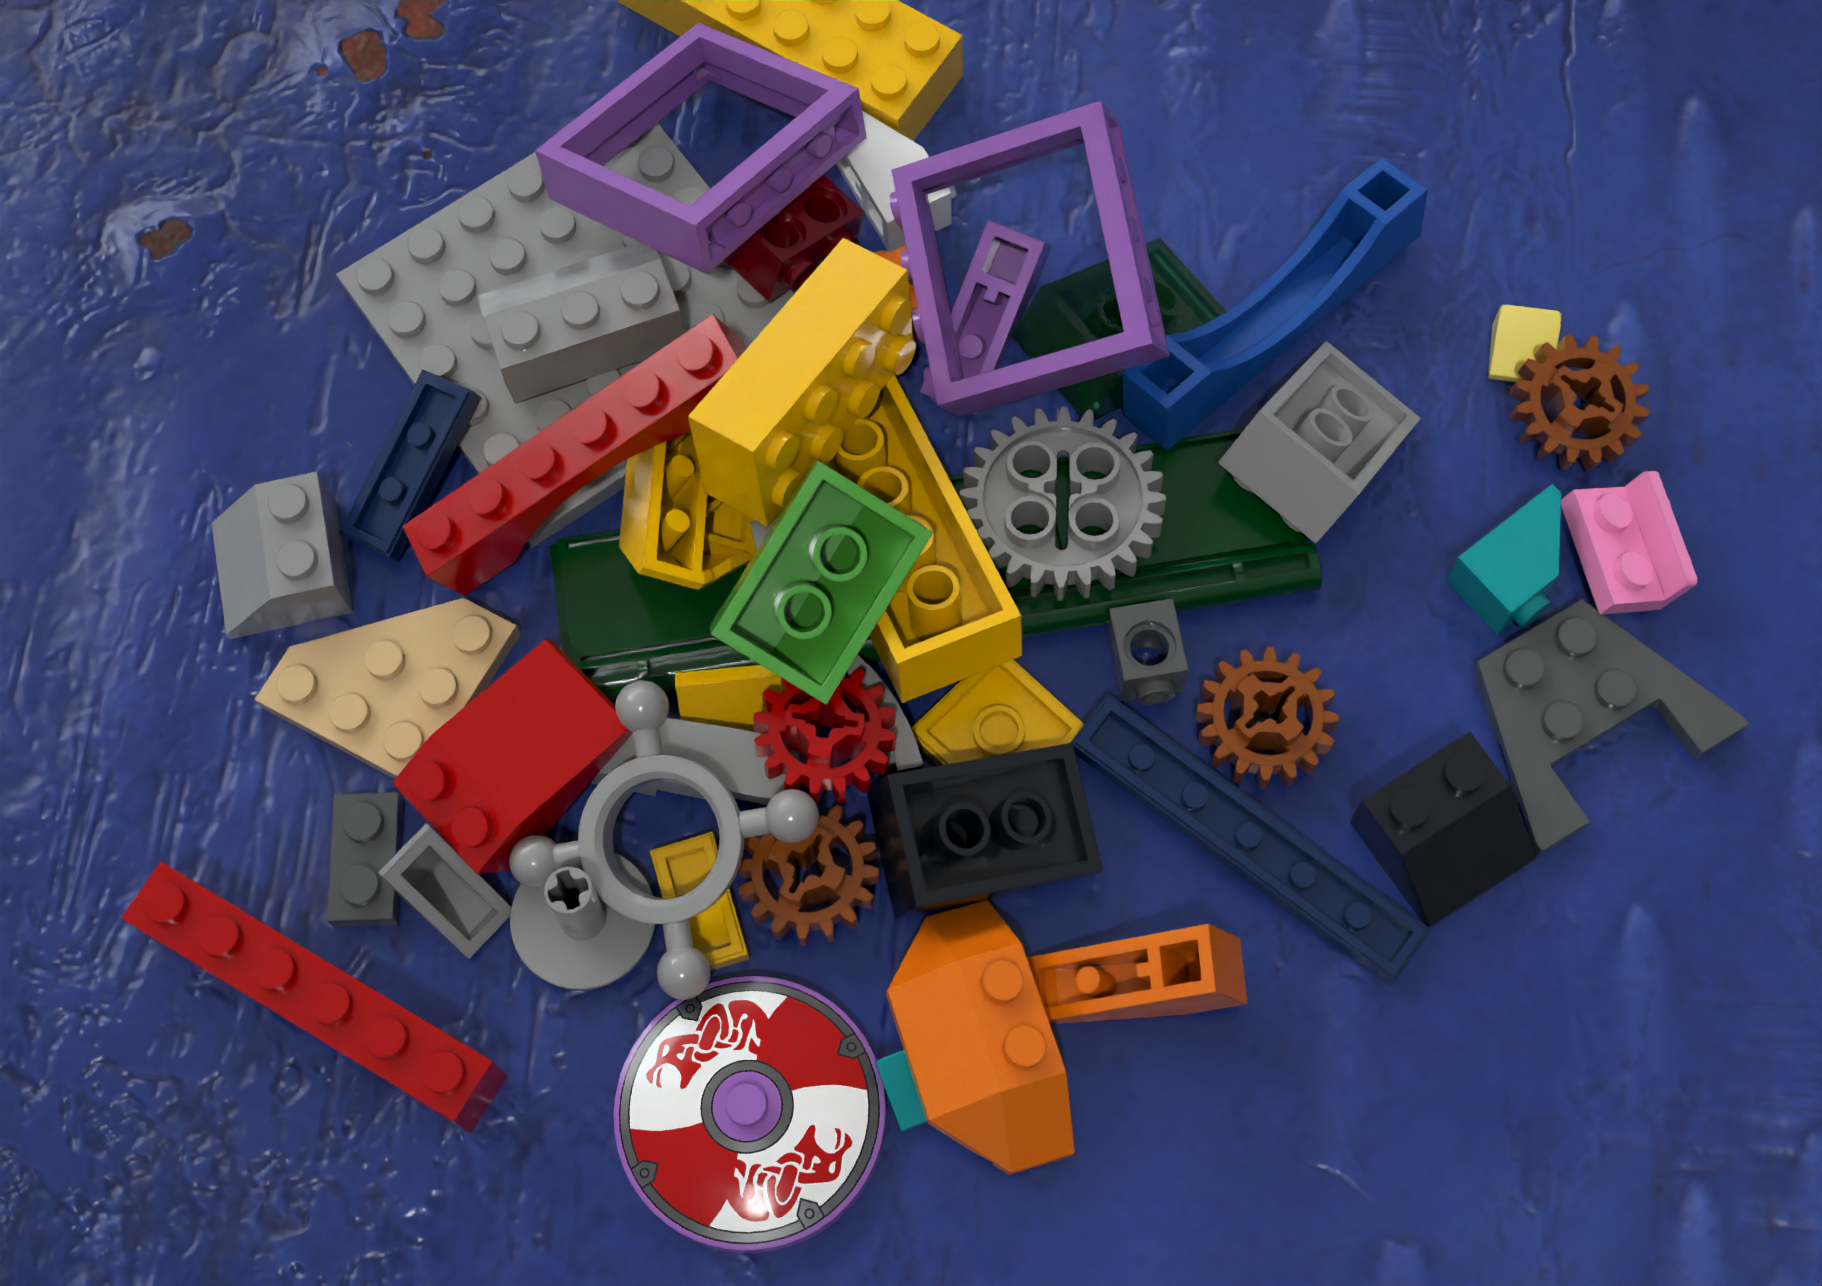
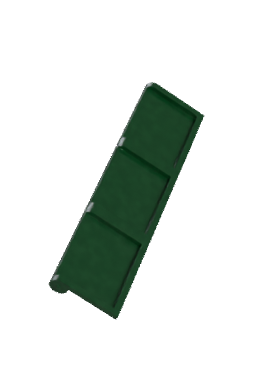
(1212, 552)

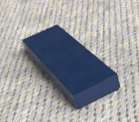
(410, 464)

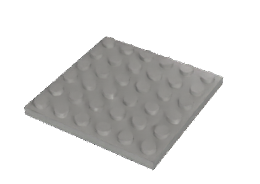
(427, 284)

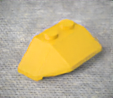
(673, 525)

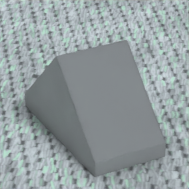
(446, 891)

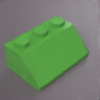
(820, 581)

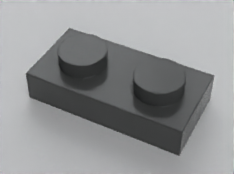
(363, 840)

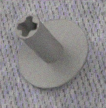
(573, 935)

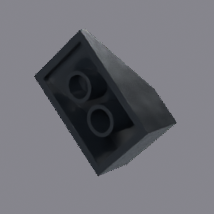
(982, 829)

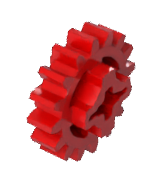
(848, 738)

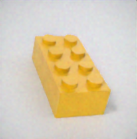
(804, 381)

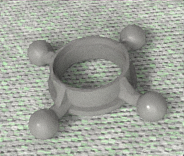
(788, 817)

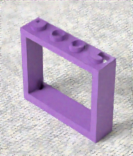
(728, 214)
(1124, 240)

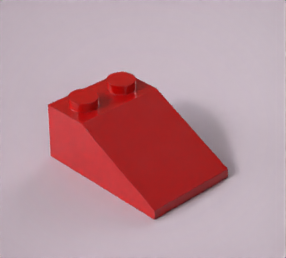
(513, 758)

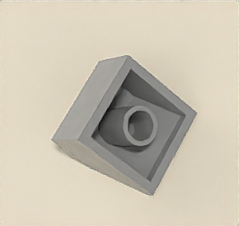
(281, 557)

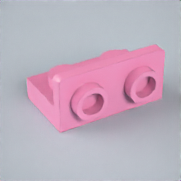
(1629, 545)

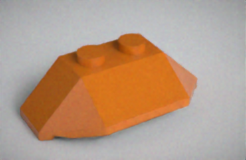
(982, 1041)

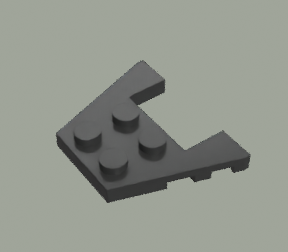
(1573, 686)

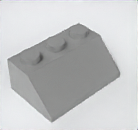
(581, 320)

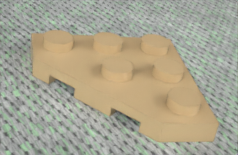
(390, 681)

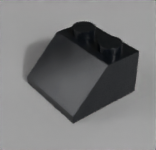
(1446, 830)

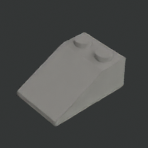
(1319, 441)

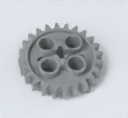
(1121, 503)

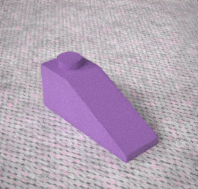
(995, 296)

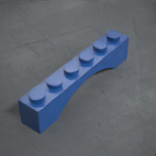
(1209, 364)

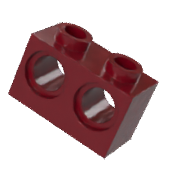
(797, 239)

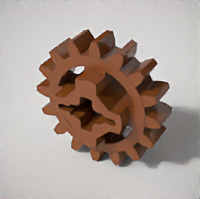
(1599, 414)
(1281, 738)
(831, 887)

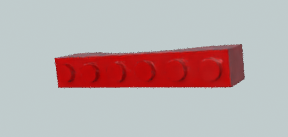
(495, 513)
(316, 997)

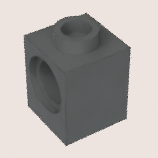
(1153, 627)

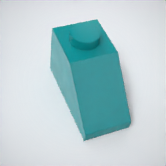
(1513, 565)

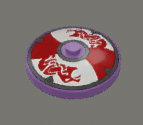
(750, 1115)

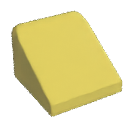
(1518, 336)

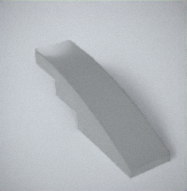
(718, 748)

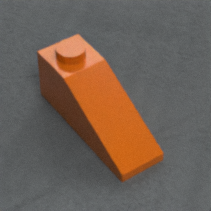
(1142, 976)

